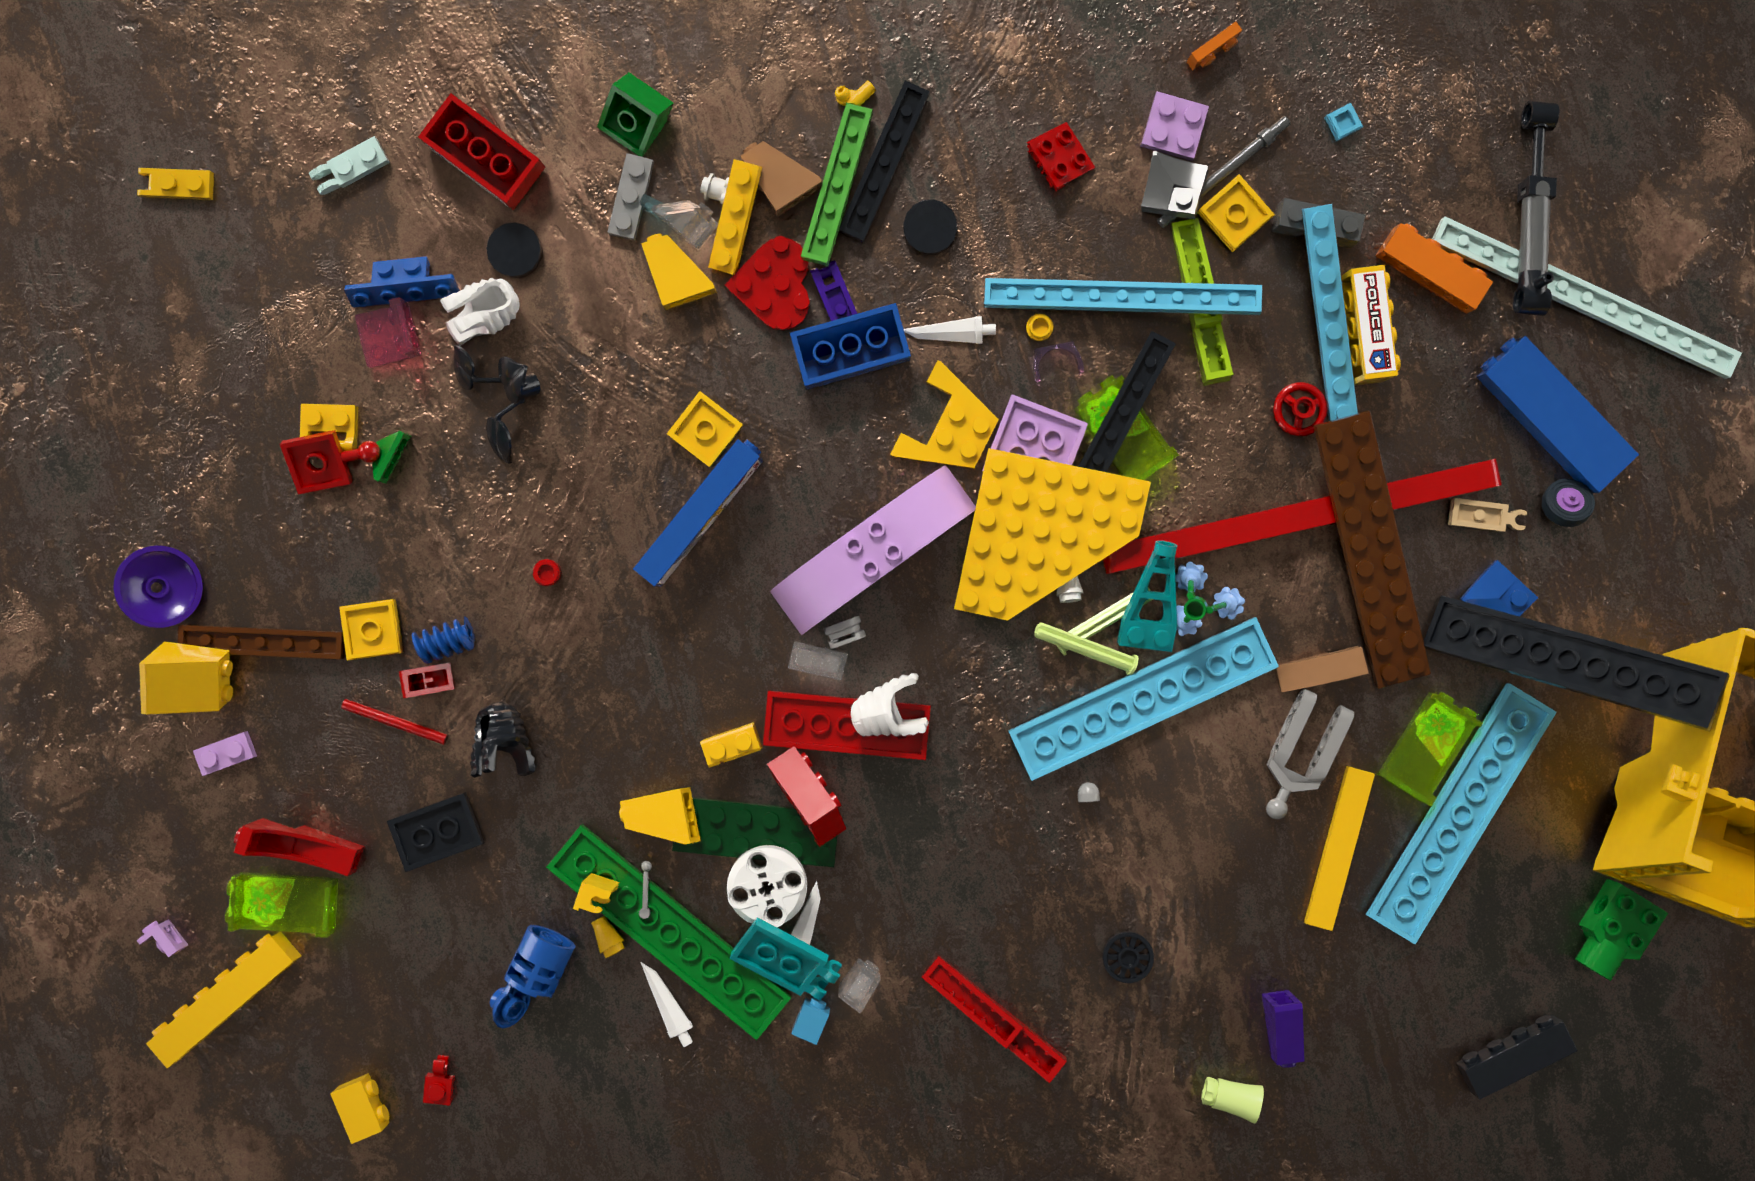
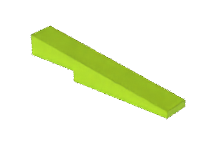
(1206, 328)

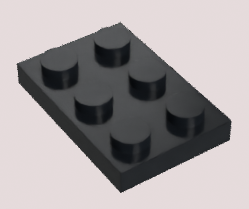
(435, 832)

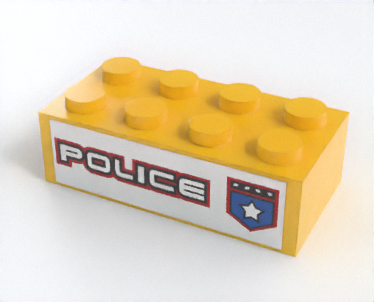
(1370, 324)

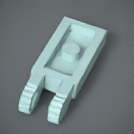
(351, 165)

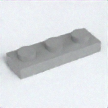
(627, 206)

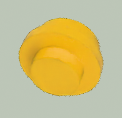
(1039, 327)

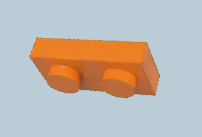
(1206, 53)

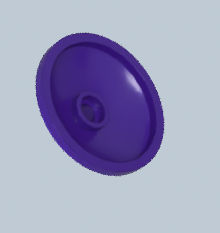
(179, 584)

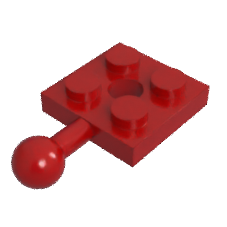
(327, 448)

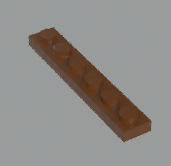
(265, 641)

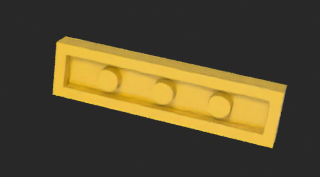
(735, 216)

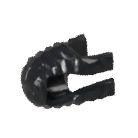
(500, 729)

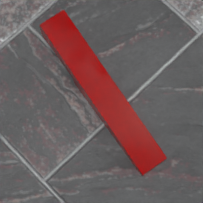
(995, 1019)

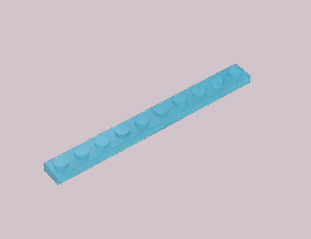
(1123, 296)

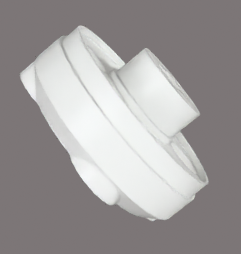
(760, 898)

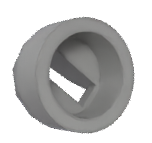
(1088, 793)

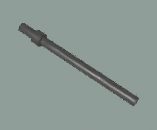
(1264, 139)

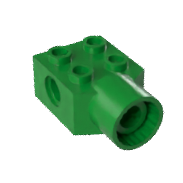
(1617, 928)

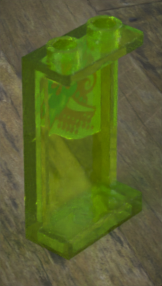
(1143, 447)
(1429, 746)
(282, 903)

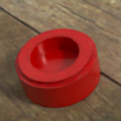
(547, 572)

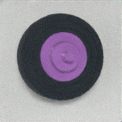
(1568, 502)

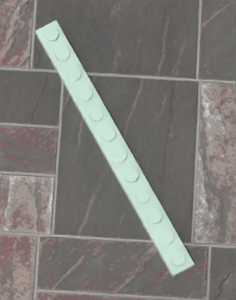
(1593, 301)

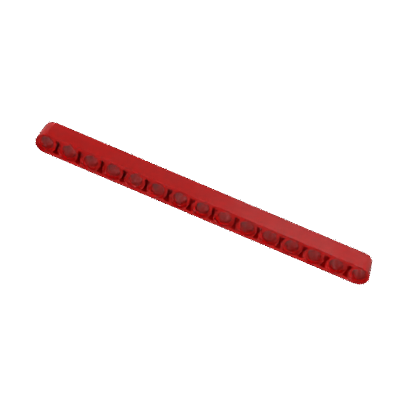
(1301, 516)

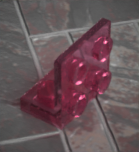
(388, 334)

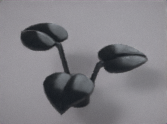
(517, 388)

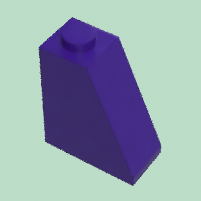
(1284, 1027)

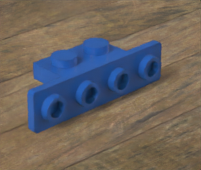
(402, 279)

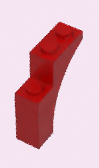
(299, 845)

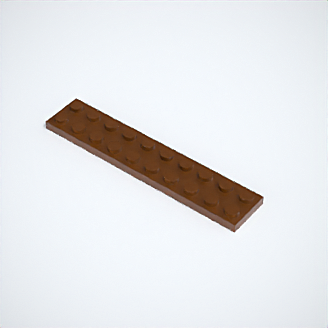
(1372, 549)

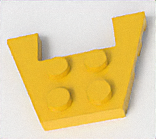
(960, 431)

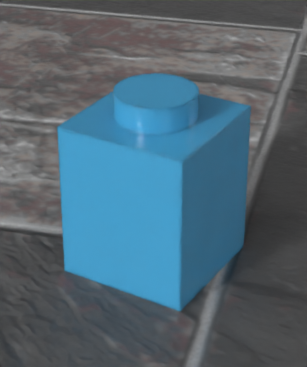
(811, 1020)

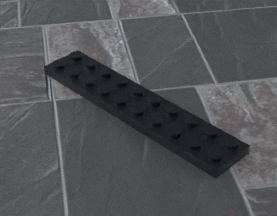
(1578, 662)

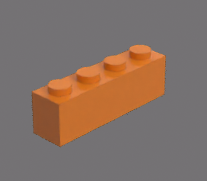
(1434, 267)

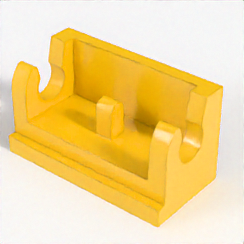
(594, 889)

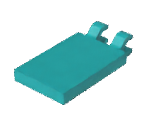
(785, 959)

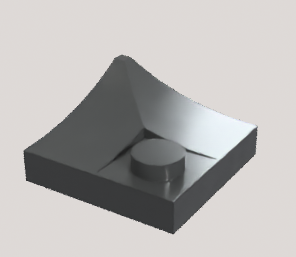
(1174, 187)

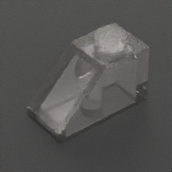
(688, 220)
(859, 984)

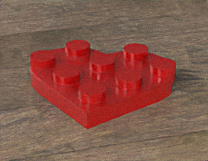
(773, 284)

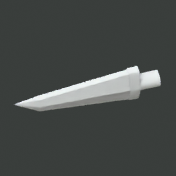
(963, 330)
(805, 924)
(671, 1012)

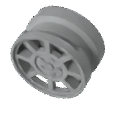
(843, 629)

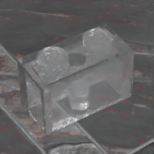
(817, 660)

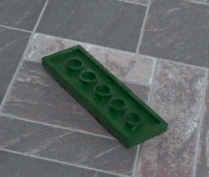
(736, 827)

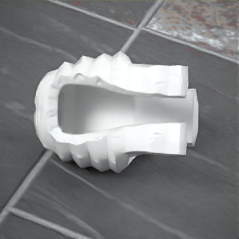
(487, 309)
(878, 714)

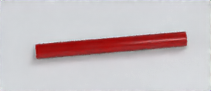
(394, 721)

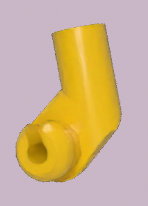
(854, 97)

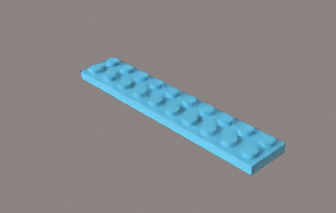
(1143, 698)
(1461, 813)

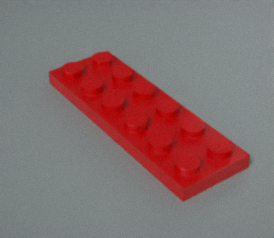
(826, 725)

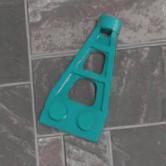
(1150, 633)

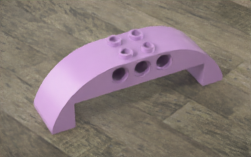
(872, 549)

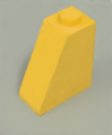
(674, 273)
(663, 815)

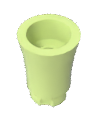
(1234, 1098)

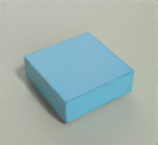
(1343, 122)

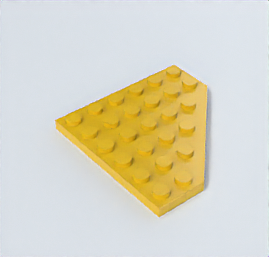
(1041, 528)

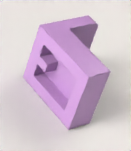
(166, 935)

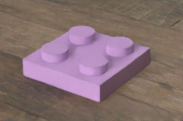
(1174, 126)

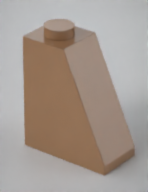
(781, 178)

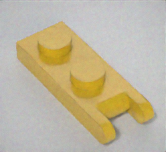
(178, 184)

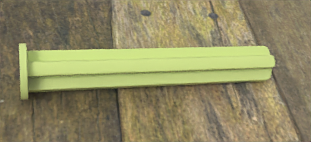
(1101, 620)
(1087, 648)

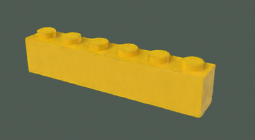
(225, 998)

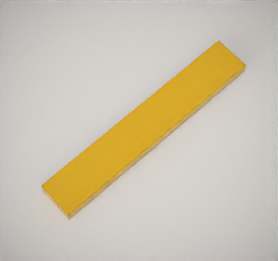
(1339, 848)

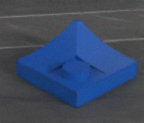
(1500, 591)

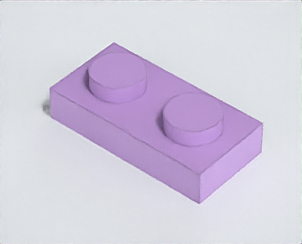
(224, 753)

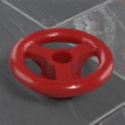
(1309, 404)

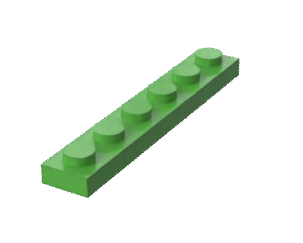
(837, 184)

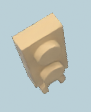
(1483, 515)

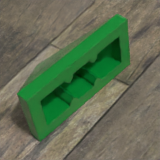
(391, 451)

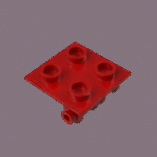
(1060, 156)

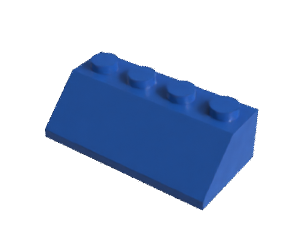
(850, 346)

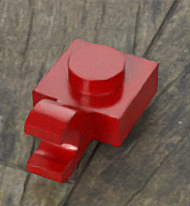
(439, 1085)

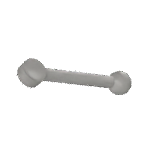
(645, 911)

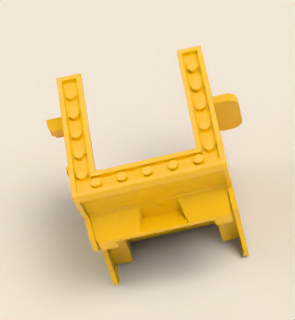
(1669, 825)

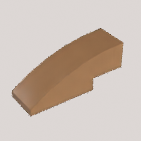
(1321, 669)

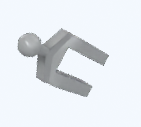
(1322, 758)

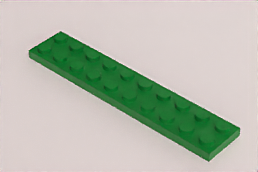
(672, 934)

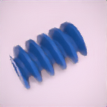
(444, 642)

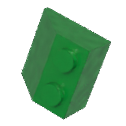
(634, 114)

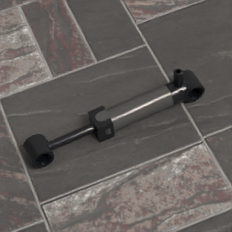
(1535, 195)

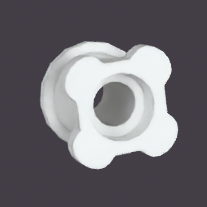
(714, 188)

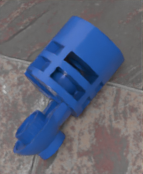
(532, 972)

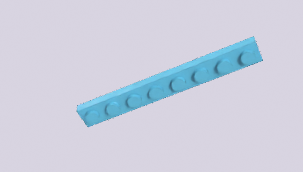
(1329, 311)

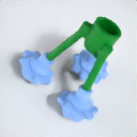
(1227, 602)

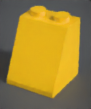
(185, 679)

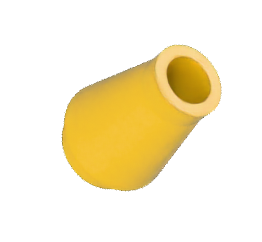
(607, 937)

